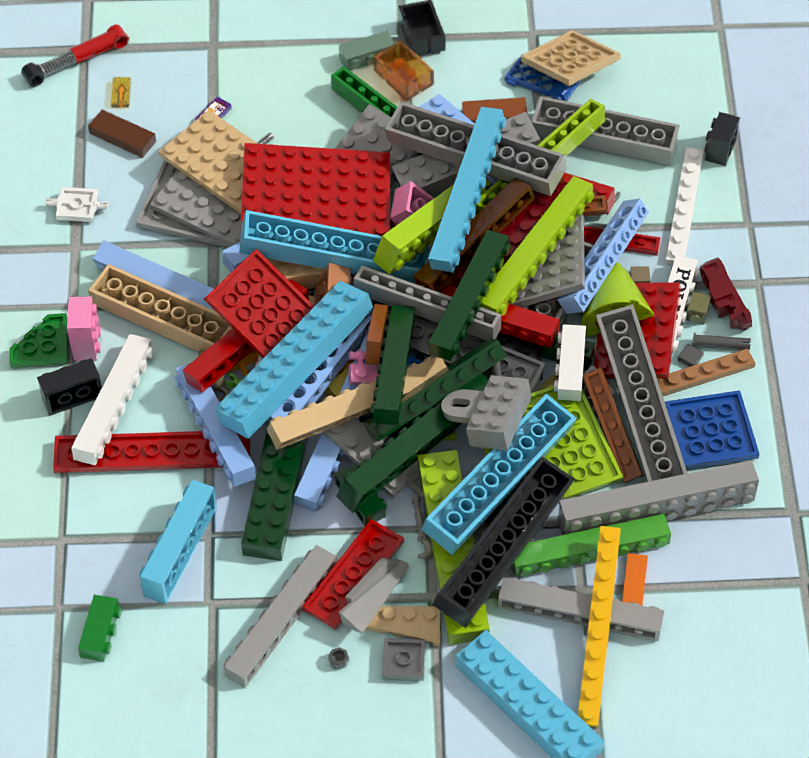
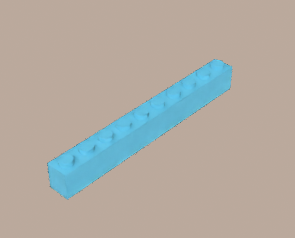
(467, 189)

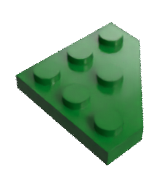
(43, 344)

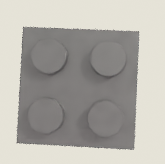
(403, 659)

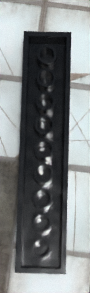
(503, 542)

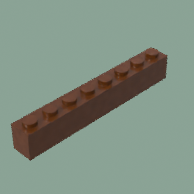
(492, 217)

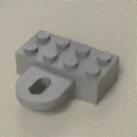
(491, 413)

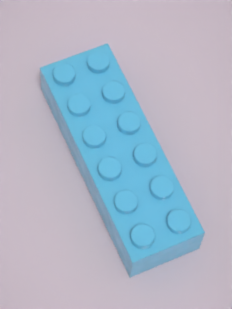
(178, 541)

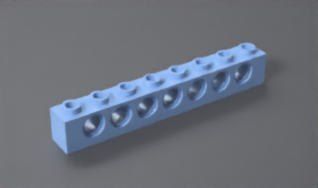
(606, 253)
(324, 373)

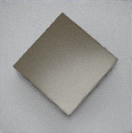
(640, 274)

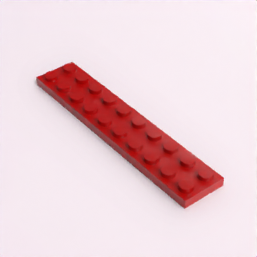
(143, 452)

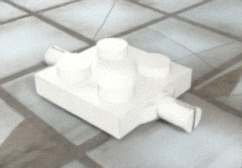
(77, 204)

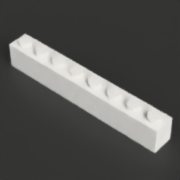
(112, 400)

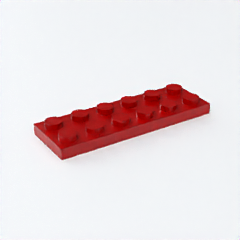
(360, 557)

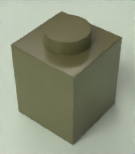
(698, 307)

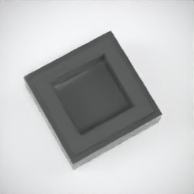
(690, 355)

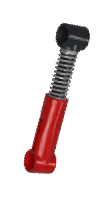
(113, 37)

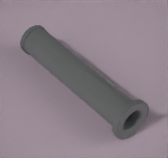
(721, 341)

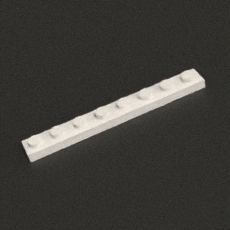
(684, 204)

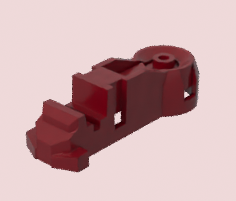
(724, 295)

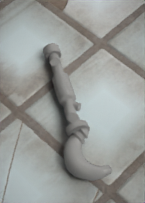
(419, 522)

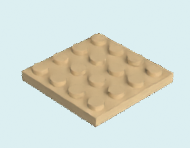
(570, 57)

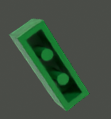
(99, 628)

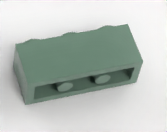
(361, 51)

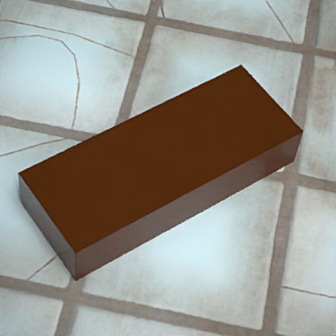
(122, 133)

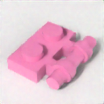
(359, 372)

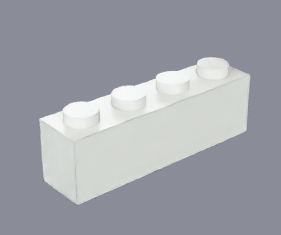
(571, 362)

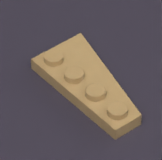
(408, 621)

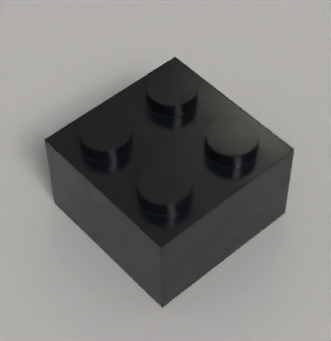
(721, 138)

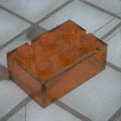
(403, 70)

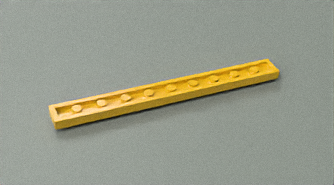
(599, 625)

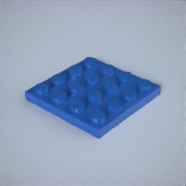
(712, 429)

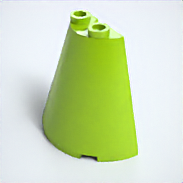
(614, 293)

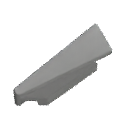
(371, 593)

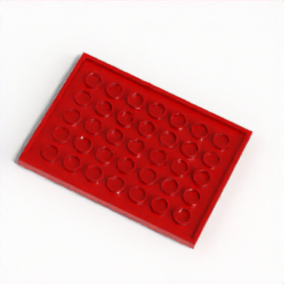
(318, 185)

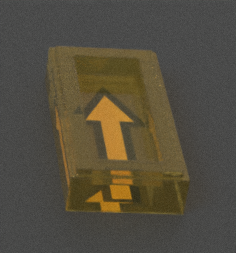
(121, 92)

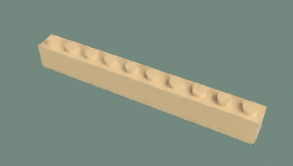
(342, 408)

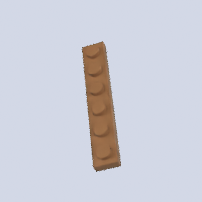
(706, 372)

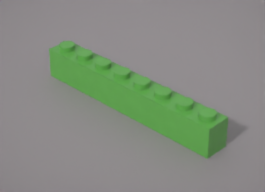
(583, 545)

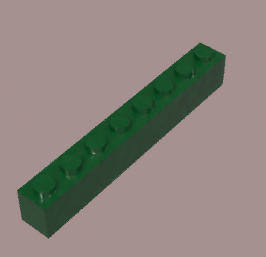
(469, 295)
(393, 365)
(440, 386)

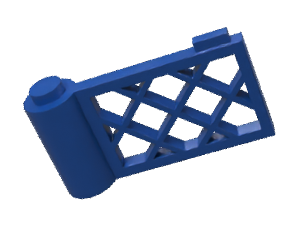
(558, 90)

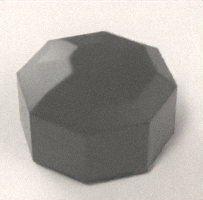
(338, 658)

